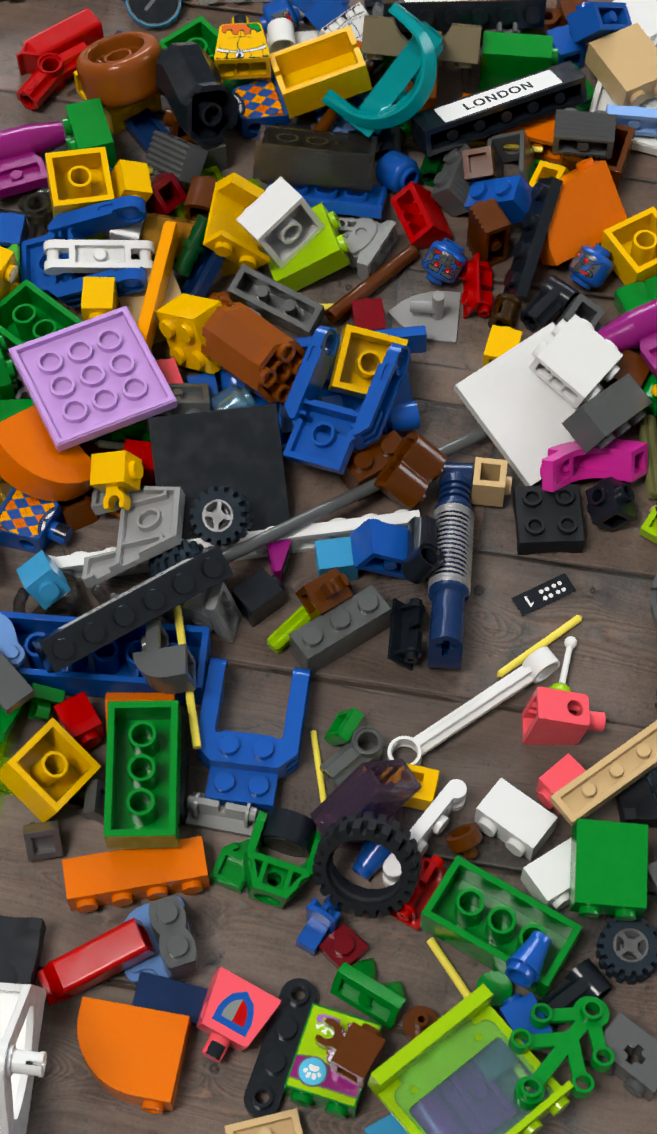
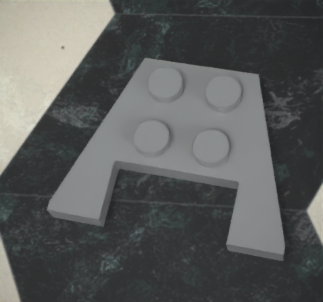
(144, 531)

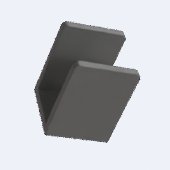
(525, 154)

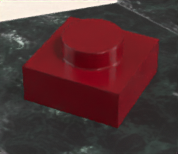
(343, 946)

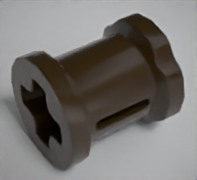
(505, 312)

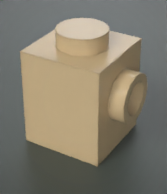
(490, 482)

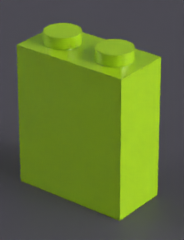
(318, 258)

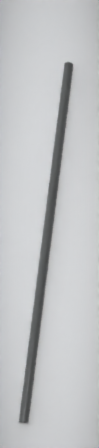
(335, 504)

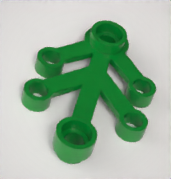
(563, 1045)

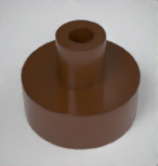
(465, 840)
(411, 1022)

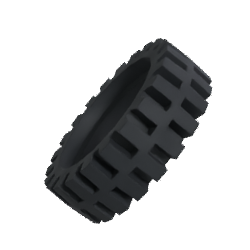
(356, 896)

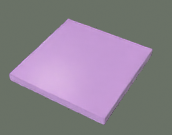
(92, 378)

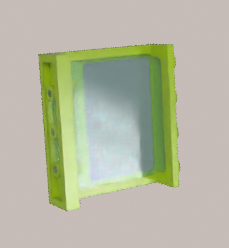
(464, 1076)

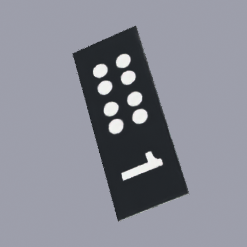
(543, 594)

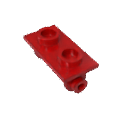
(475, 277)
(429, 879)

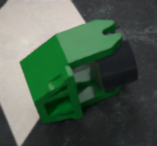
(289, 835)

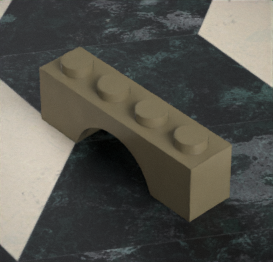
(384, 38)

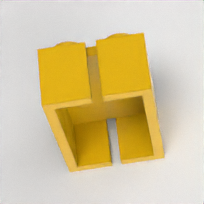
(320, 64)

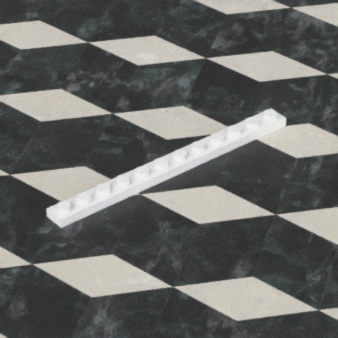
(302, 541)

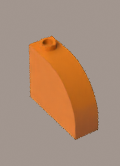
(582, 211)
(33, 463)
(134, 1051)

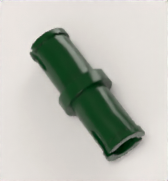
(192, 247)

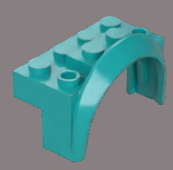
(414, 63)

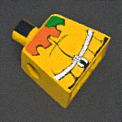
(242, 50)

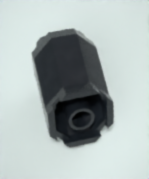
(196, 92)

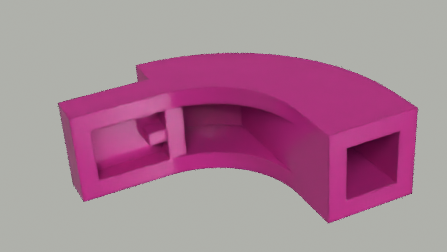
(569, 463)

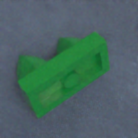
(358, 988)

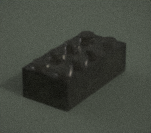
(315, 158)

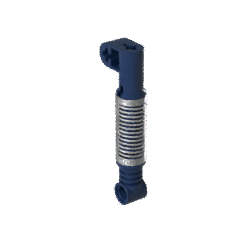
(449, 584)

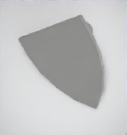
(432, 309)

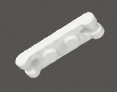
(96, 255)
(432, 821)

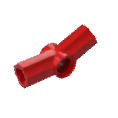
(49, 77)

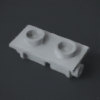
(226, 818)

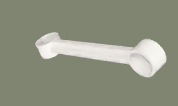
(535, 669)

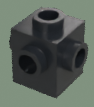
(611, 504)

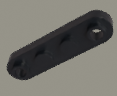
(279, 1049)

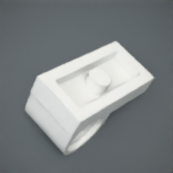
(282, 35)

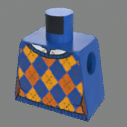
(259, 105)
(31, 523)

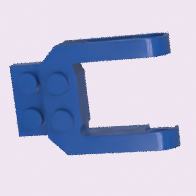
(76, 226)
(328, 432)
(248, 765)

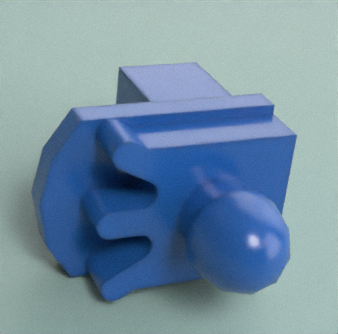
(321, 922)

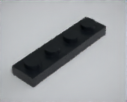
(535, 227)

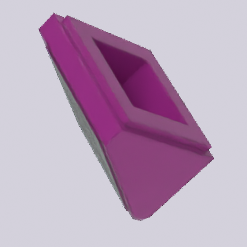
(279, 557)

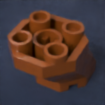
(252, 351)

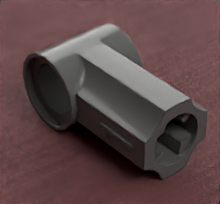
(350, 756)

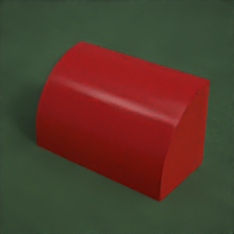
(420, 216)

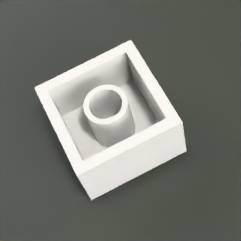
(280, 222)

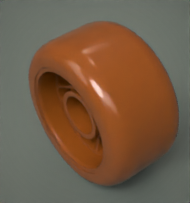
(120, 69)

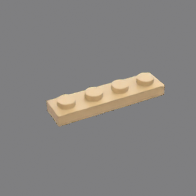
(608, 776)

